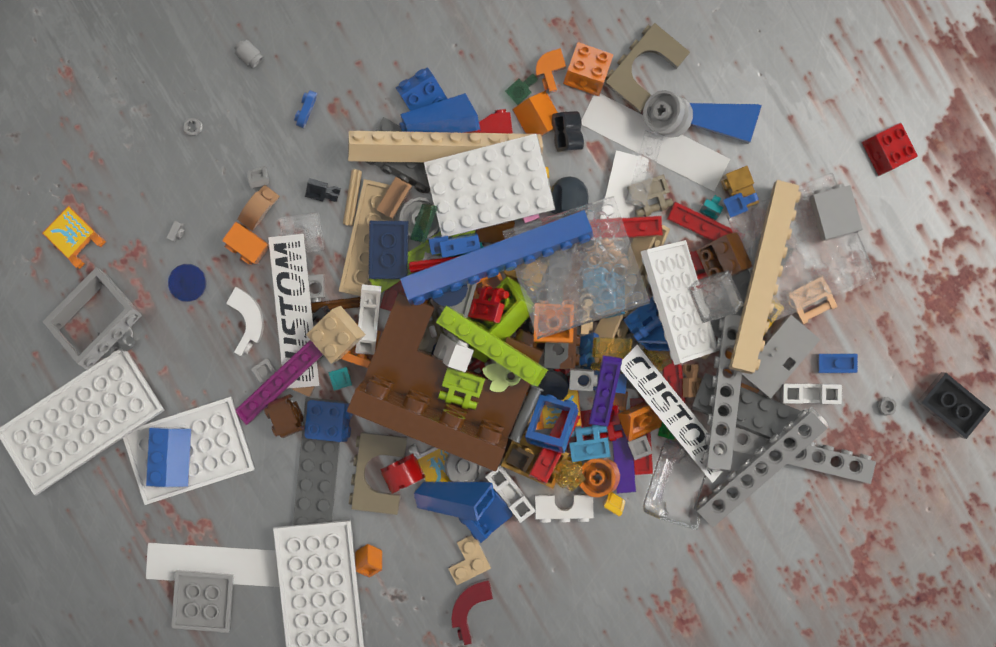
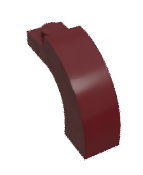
(470, 596)

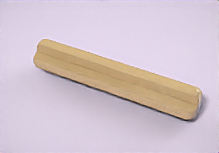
(352, 197)

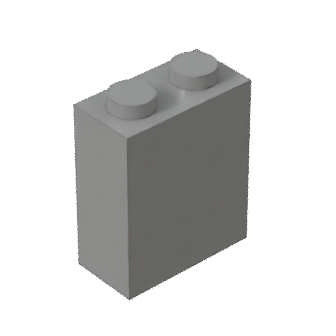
(835, 212)

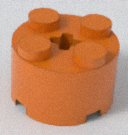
(610, 477)

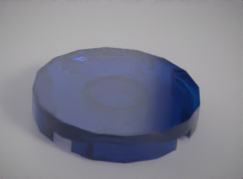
(187, 282)

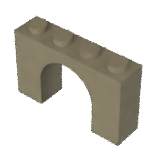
(654, 41)
(364, 496)

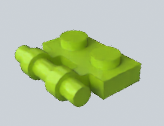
(464, 383)

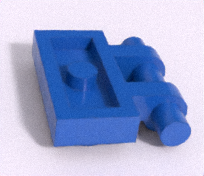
(643, 320)

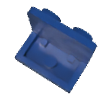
(420, 90)
(328, 421)
(492, 518)

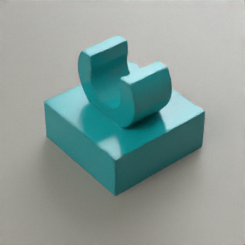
(711, 208)

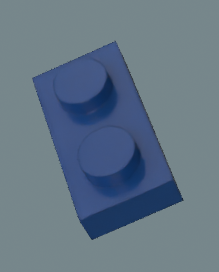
(837, 363)

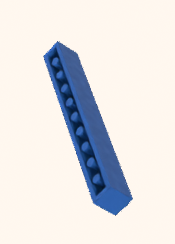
(497, 257)

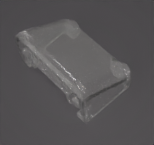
(675, 487)

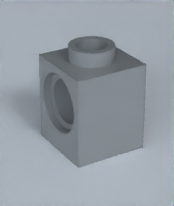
(320, 279)
(576, 373)

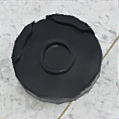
(554, 384)

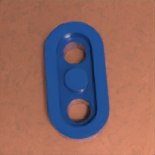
(308, 102)

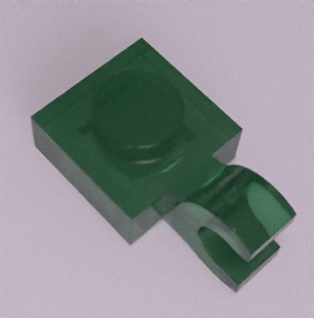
(520, 90)

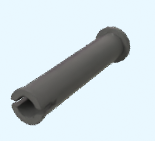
(525, 413)

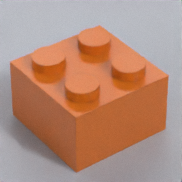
(246, 243)

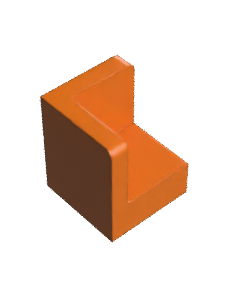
(368, 560)

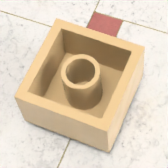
(335, 334)

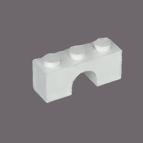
(453, 351)
(811, 393)
(510, 493)
(580, 509)

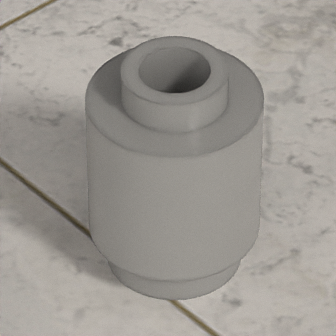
(248, 53)

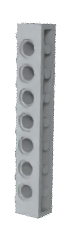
(710, 459)
(863, 473)
(714, 514)

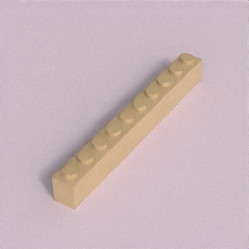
(419, 146)
(764, 277)

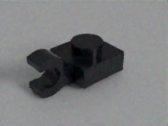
(318, 191)

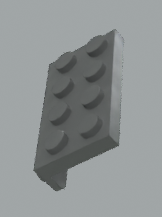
(409, 172)

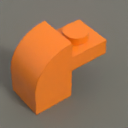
(546, 65)

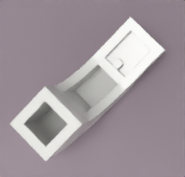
(253, 317)
(369, 318)

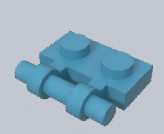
(589, 449)

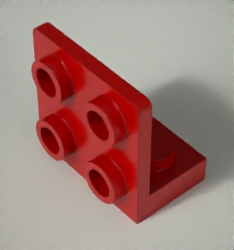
(889, 149)

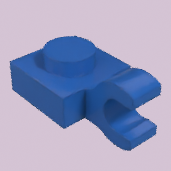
(737, 204)
(586, 349)

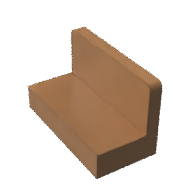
(394, 198)

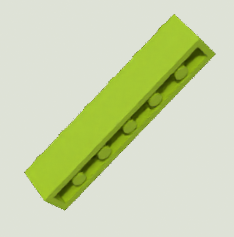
(492, 346)

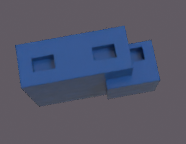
(454, 245)

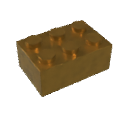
(534, 450)

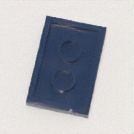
(388, 249)

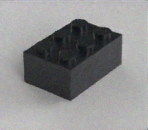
(954, 405)

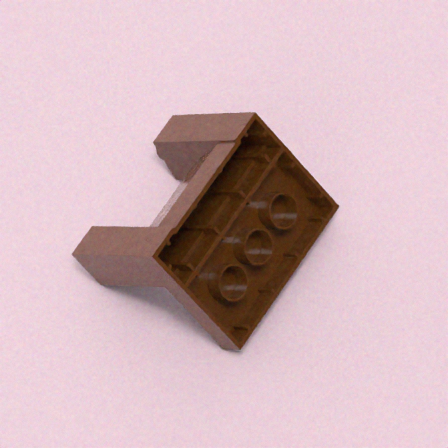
(406, 384)

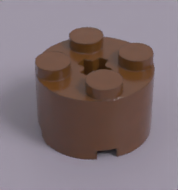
(285, 416)

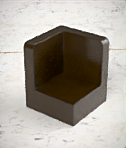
(519, 457)

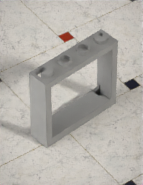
(75, 302)

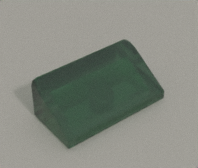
(423, 223)

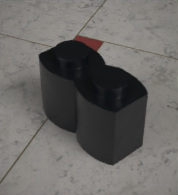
(567, 131)

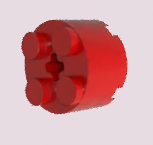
(402, 473)

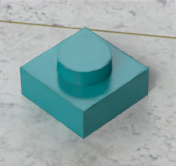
(340, 378)

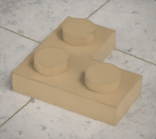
(474, 562)

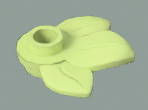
(499, 378)

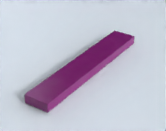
(278, 382)

